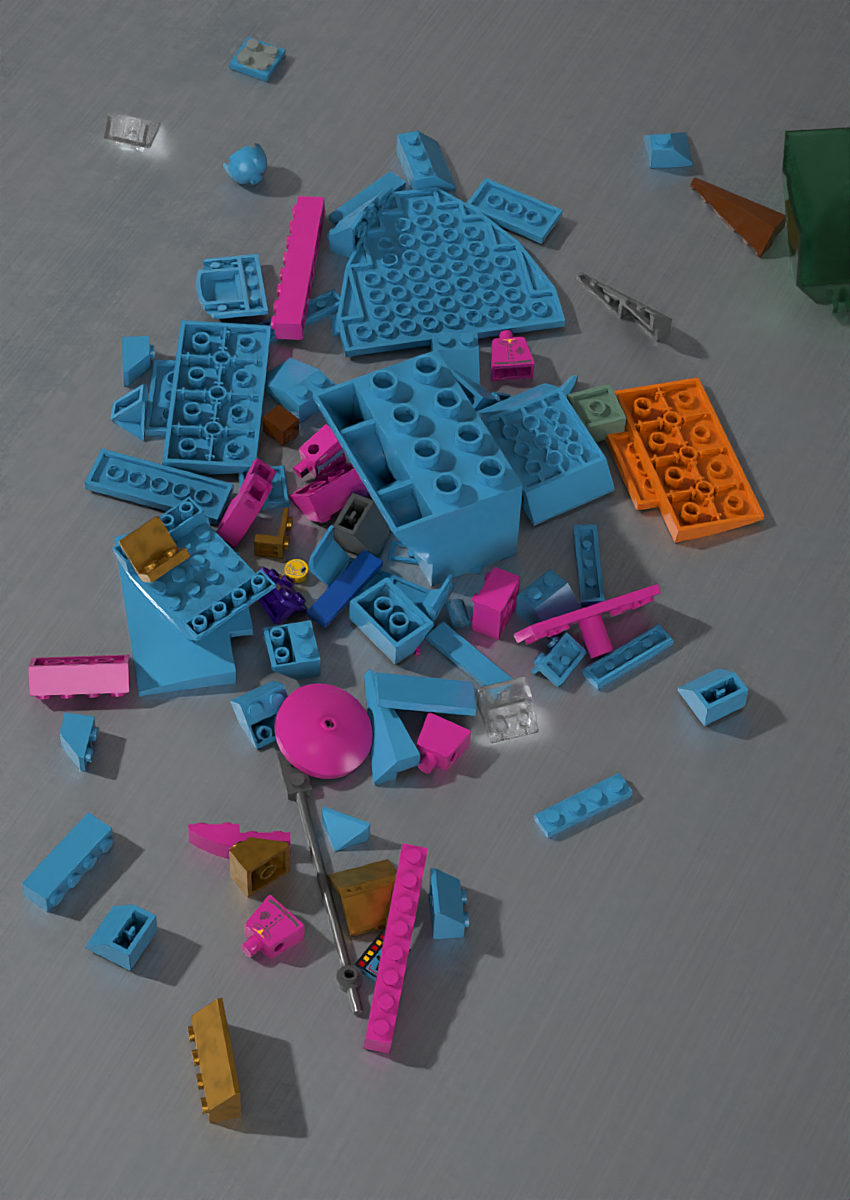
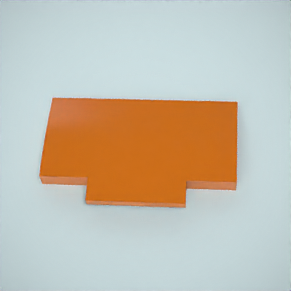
(681, 461)

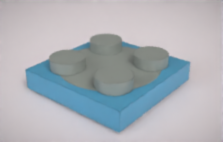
(257, 59)

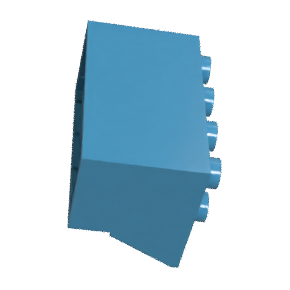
(428, 464)

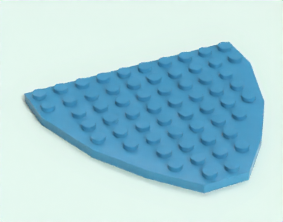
(438, 270)

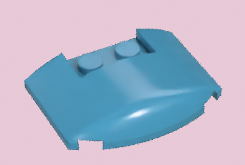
(232, 287)

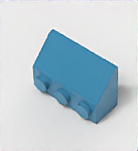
(423, 162)
(390, 620)

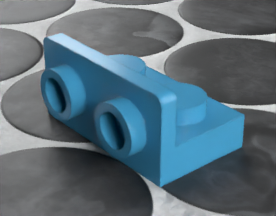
(559, 659)

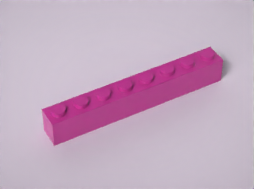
(299, 268)
(395, 948)

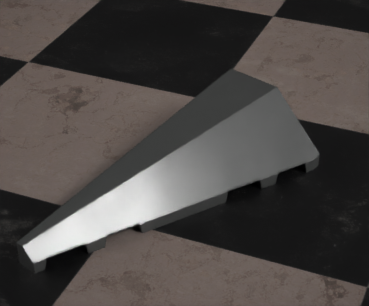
(650, 320)

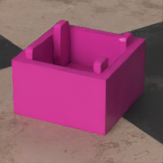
(495, 602)

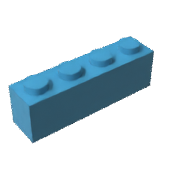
(68, 862)

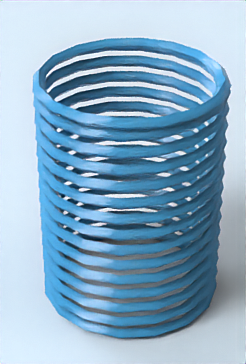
(454, 619)

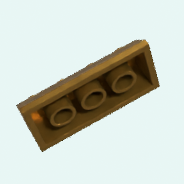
(216, 1063)

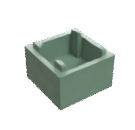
(599, 411)

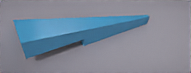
(391, 744)

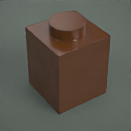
(281, 425)

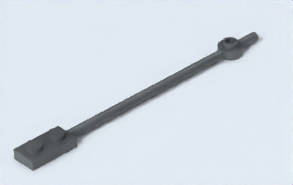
(298, 786)

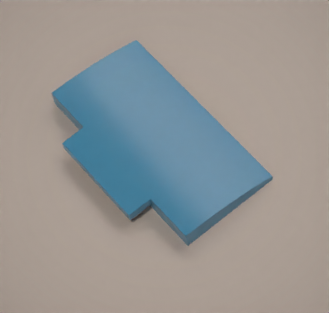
(210, 397)
(165, 657)

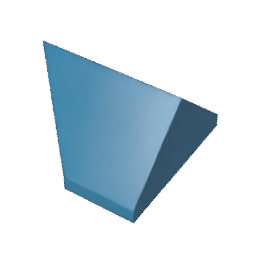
(131, 411)

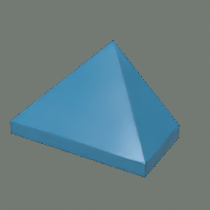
(343, 829)

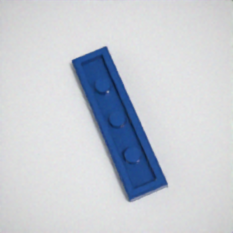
(344, 588)

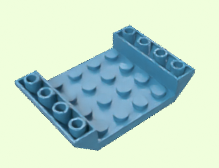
(548, 451)
(205, 586)

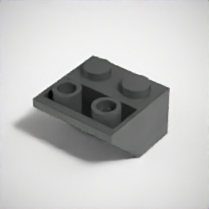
(361, 526)

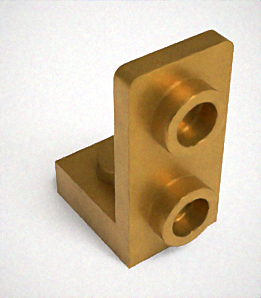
(274, 546)

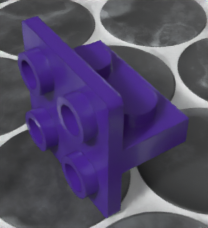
(283, 599)

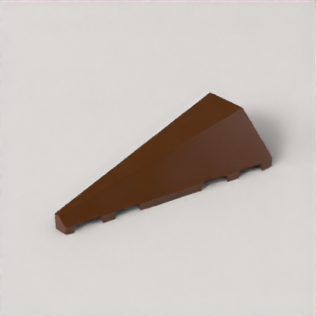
(751, 220)

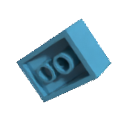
(459, 352)
(293, 387)

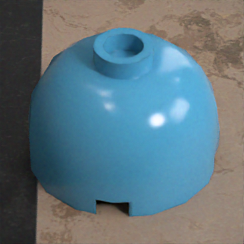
(247, 165)

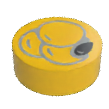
(296, 570)

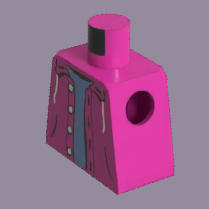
(320, 454)

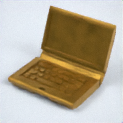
(365, 895)

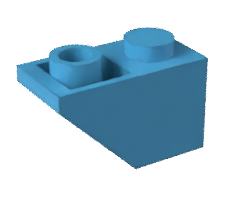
(77, 738)

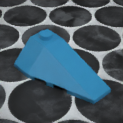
(352, 227)

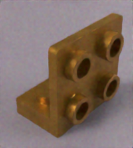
(152, 550)

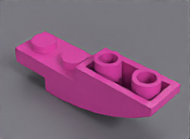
(247, 503)
(221, 837)

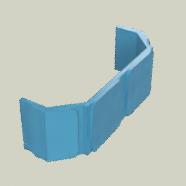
(331, 560)

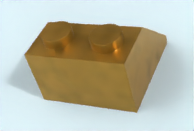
(258, 863)

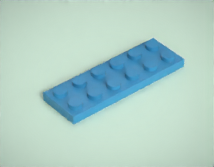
(156, 484)

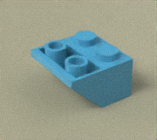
(293, 650)
(715, 695)
(258, 711)
(123, 935)

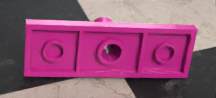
(590, 621)

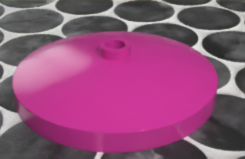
(323, 731)

